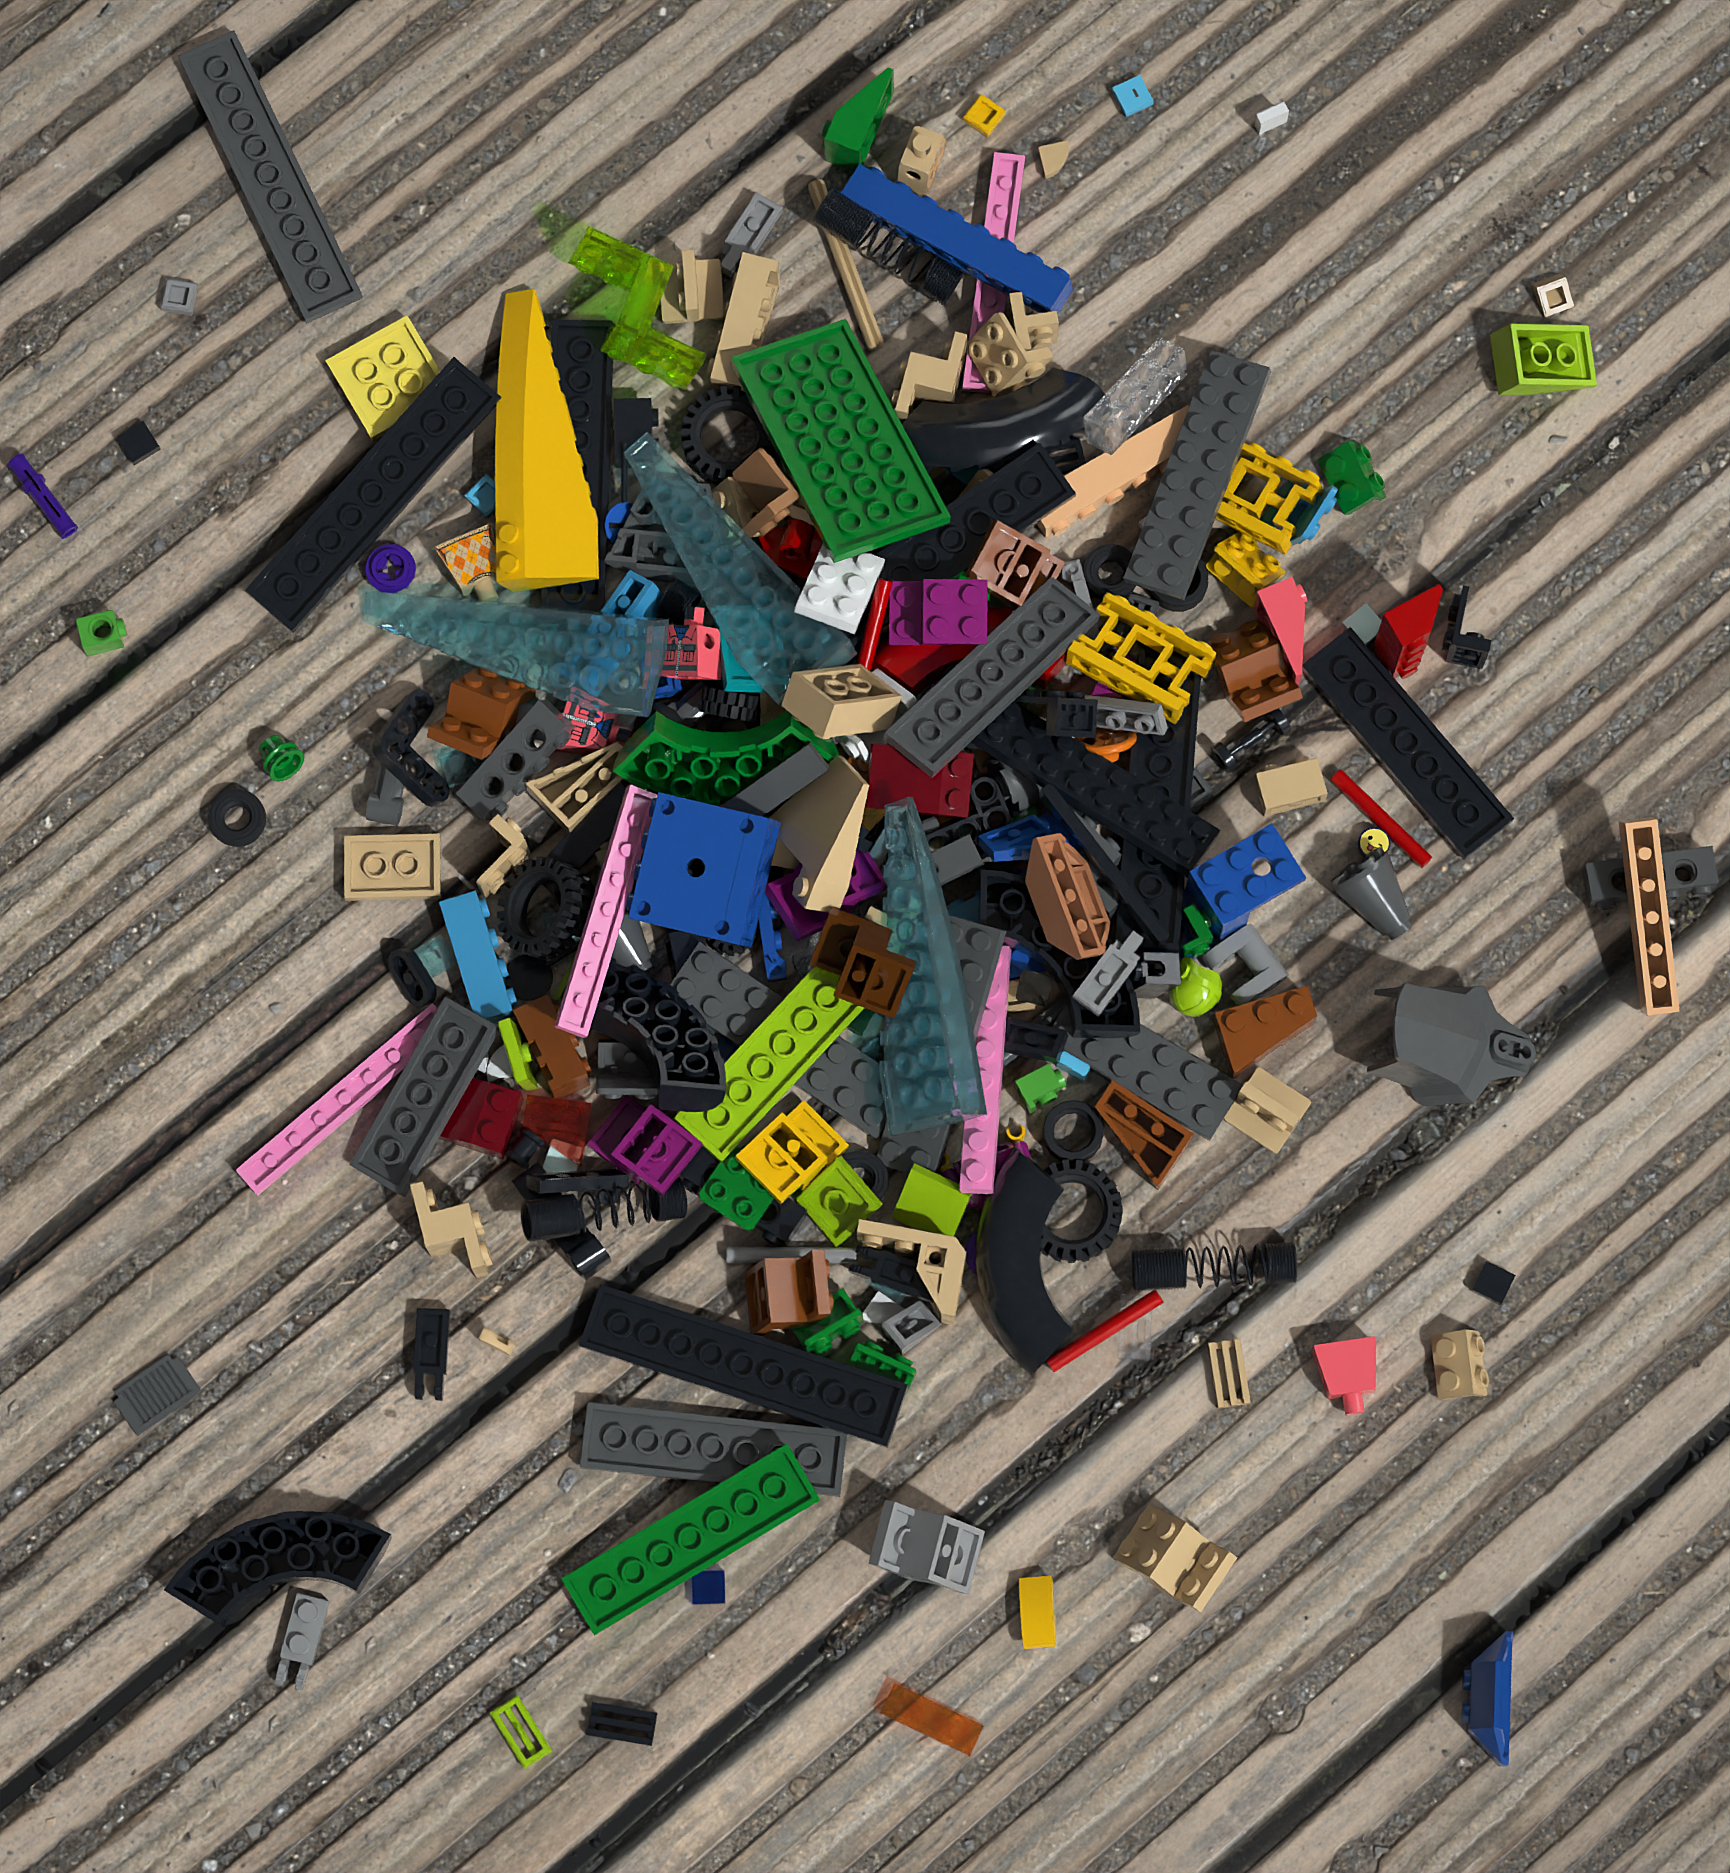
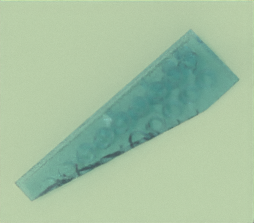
(736, 578)
(573, 654)
(930, 1045)

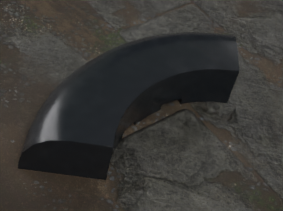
(1003, 426)
(1009, 907)
(665, 1036)
(1011, 1261)
(278, 1552)

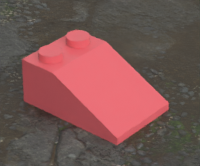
(1283, 614)

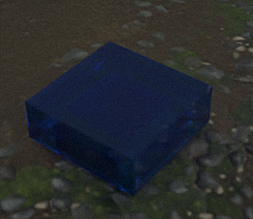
(709, 1588)

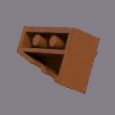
(1261, 1026)
(1144, 1131)

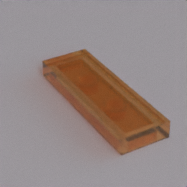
(932, 1719)

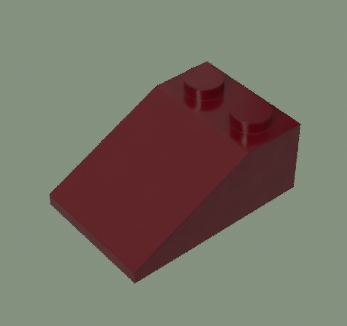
(896, 777)
(484, 1118)

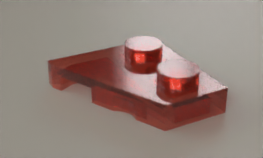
(559, 1124)

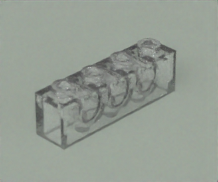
(1135, 396)

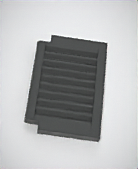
(155, 1393)

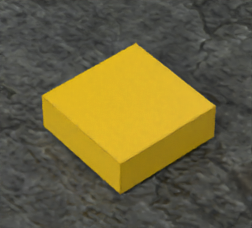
(984, 115)

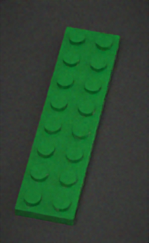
(690, 1539)

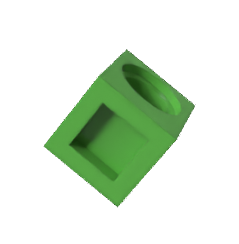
(89, 626)

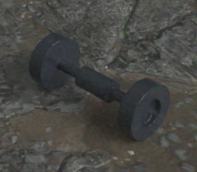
(1224, 756)

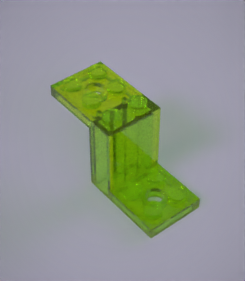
(630, 332)

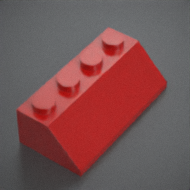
(1406, 633)

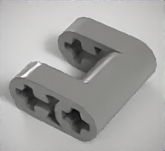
(1257, 957)

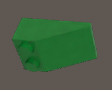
(857, 123)

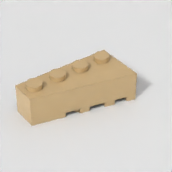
(745, 316)

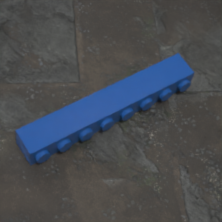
(959, 242)

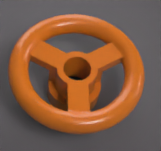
(1107, 744)

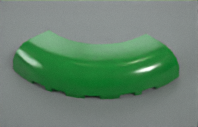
(711, 764)

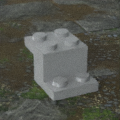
(926, 1547)

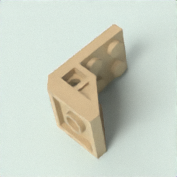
(940, 1279)

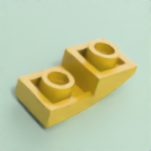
(1037, 1612)

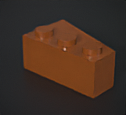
(553, 1047)

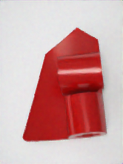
(793, 547)

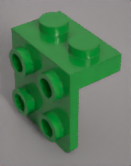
(736, 1193)
(841, 1322)

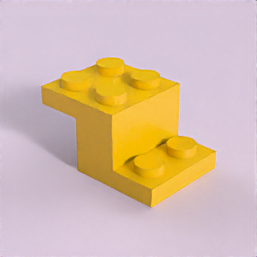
(792, 1151)

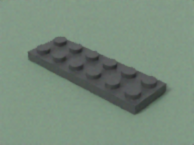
(1159, 1075)
(425, 1096)

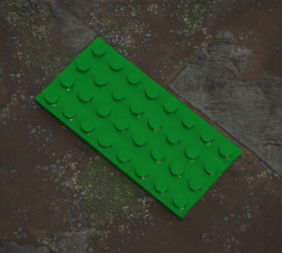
(840, 440)

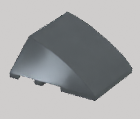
(646, 545)

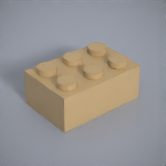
(841, 701)

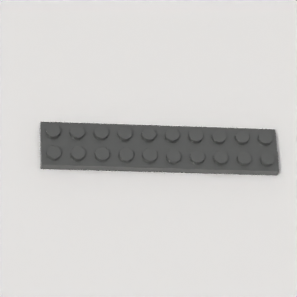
(270, 177)

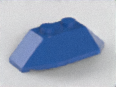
(1490, 1699)

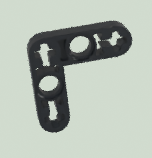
(401, 746)

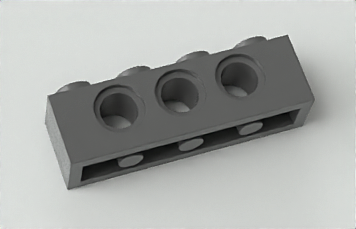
(478, 789)
(1696, 861)

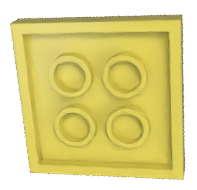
(384, 374)

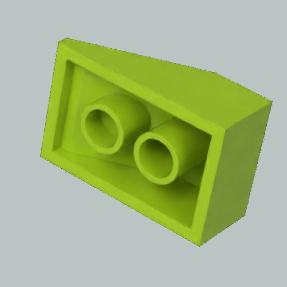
(1542, 358)

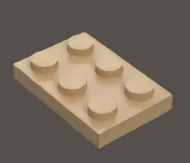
(392, 867)

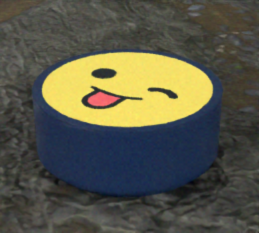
(1372, 839)

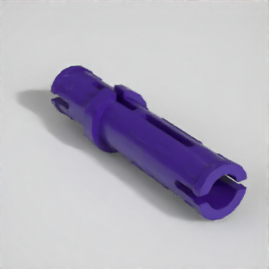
(22, 468)

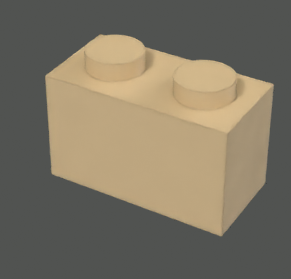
(1290, 785)

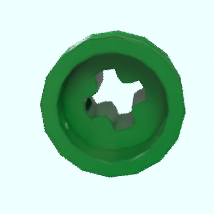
(280, 758)

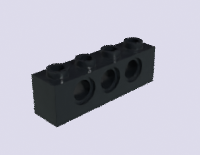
(779, 1230)

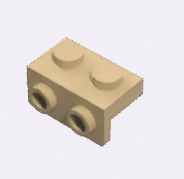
(1459, 1364)

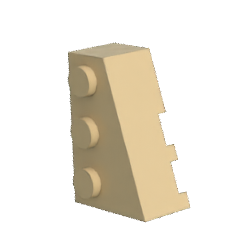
(577, 788)

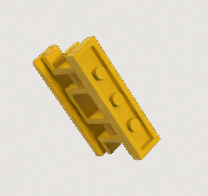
(1268, 468)
(1126, 675)

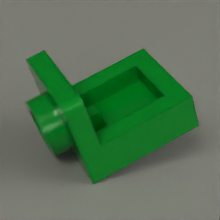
(1198, 924)

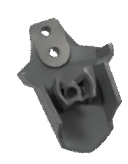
(1451, 1043)

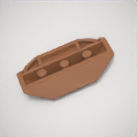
(1066, 898)

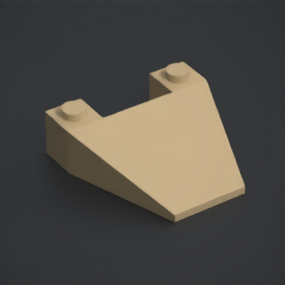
(822, 834)

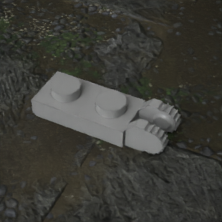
(302, 1637)

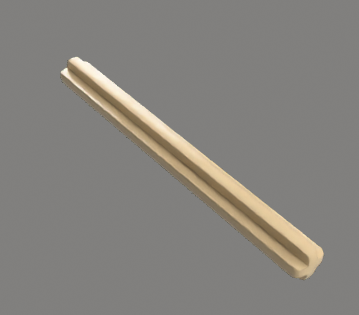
(849, 276)

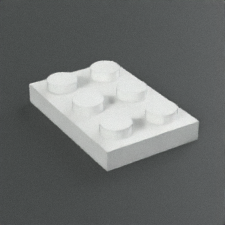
(839, 590)

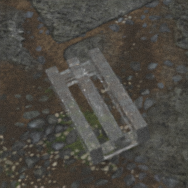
(1133, 1354)

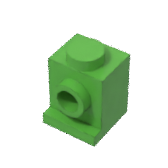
(1039, 1087)

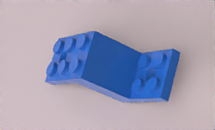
(1231, 889)

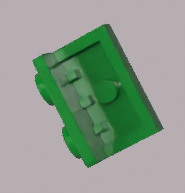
(1353, 475)
(870, 1358)

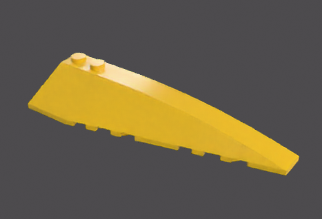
(540, 489)

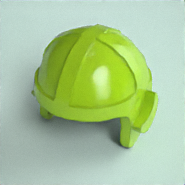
(1198, 989)

